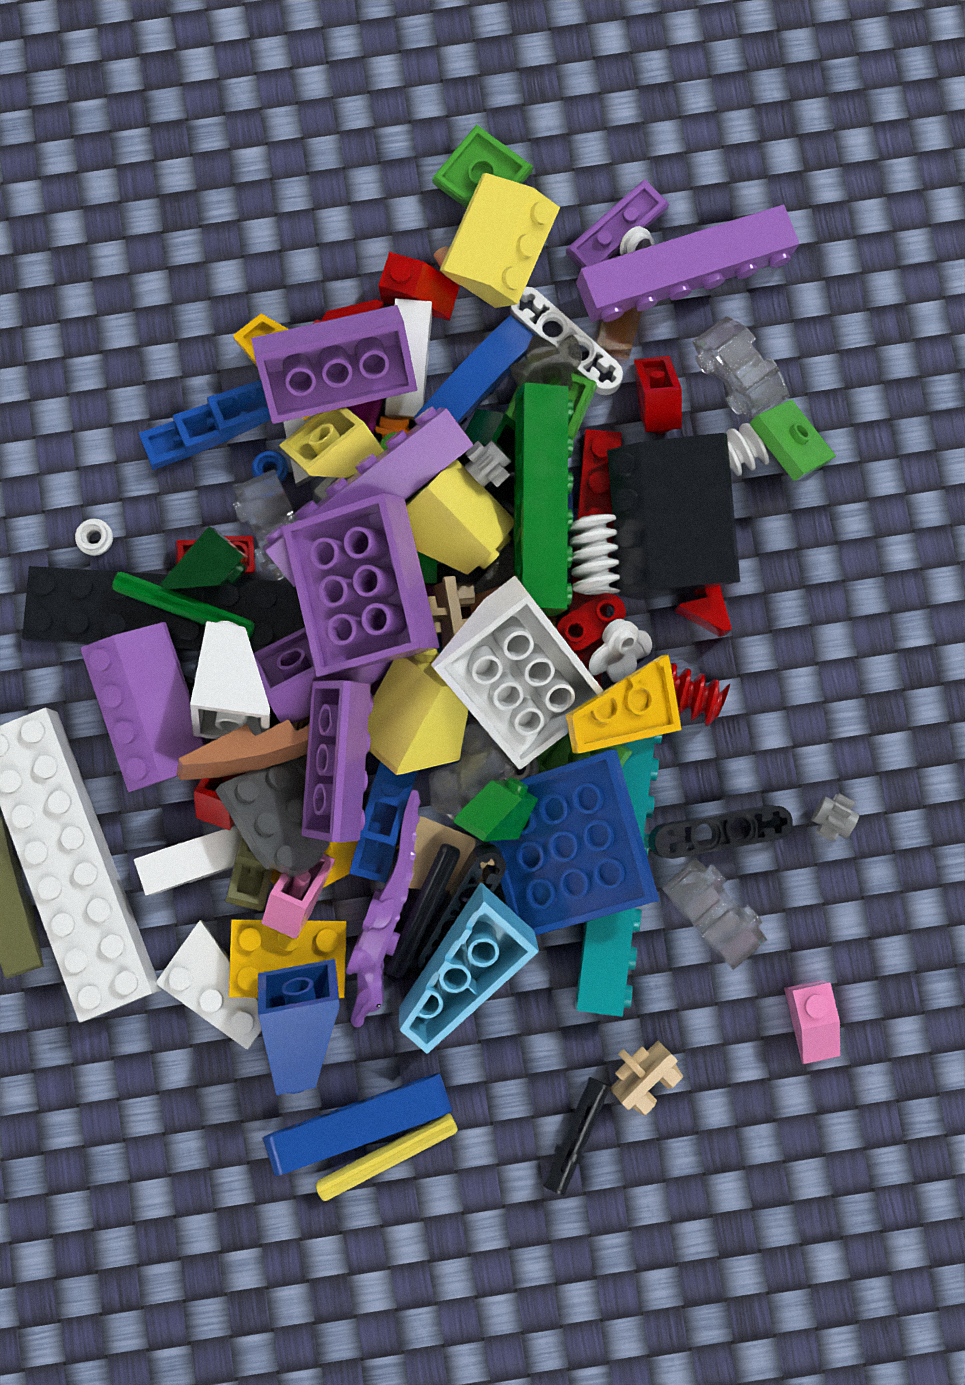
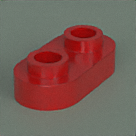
(590, 621)

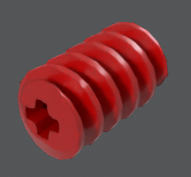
(698, 696)

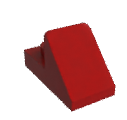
(708, 611)

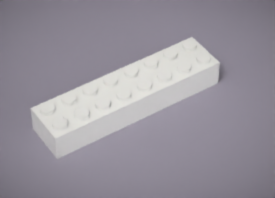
(70, 868)

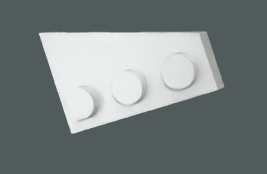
(201, 981)

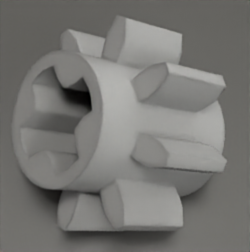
(487, 464)
(835, 817)

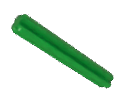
(175, 602)

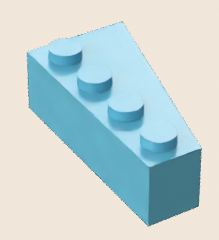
(469, 965)

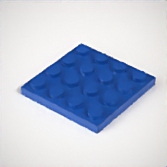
(578, 848)

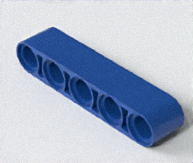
(357, 1124)

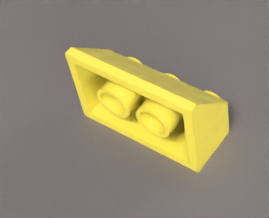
(499, 240)

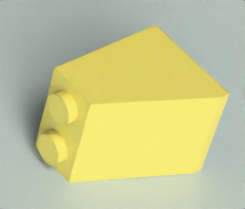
(458, 520)
(416, 717)

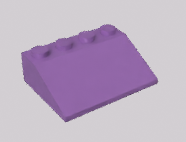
(360, 585)

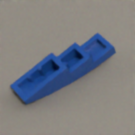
(482, 370)
(207, 425)

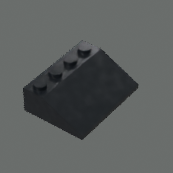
(673, 516)

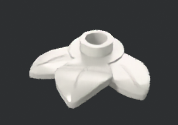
(620, 650)

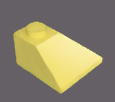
(331, 444)

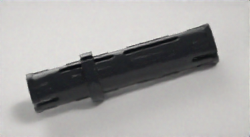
(557, 1178)

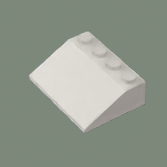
(515, 673)

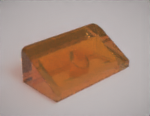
(618, 335)

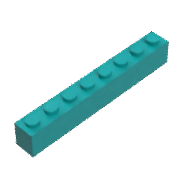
(608, 939)

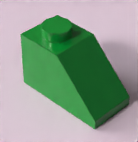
(498, 811)

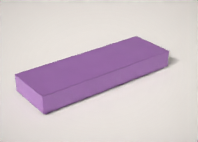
(604, 237)

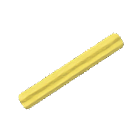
(386, 1157)

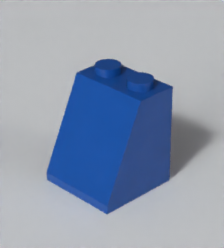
(297, 1021)

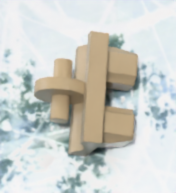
(446, 606)
(641, 1073)

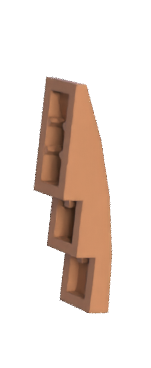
(244, 752)

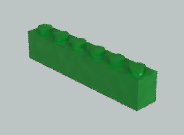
(542, 494)

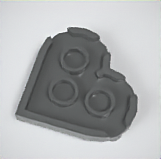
(270, 816)

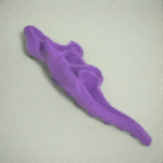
(381, 920)

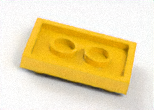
(263, 949)

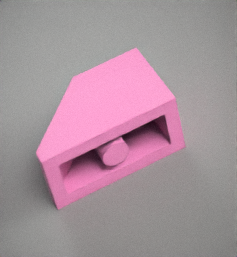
(295, 898)
(814, 1020)

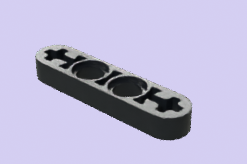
(721, 833)
(452, 905)

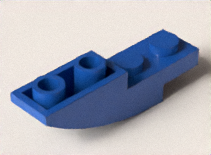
(382, 824)

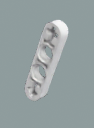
(605, 362)

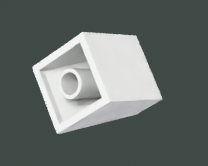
(227, 684)

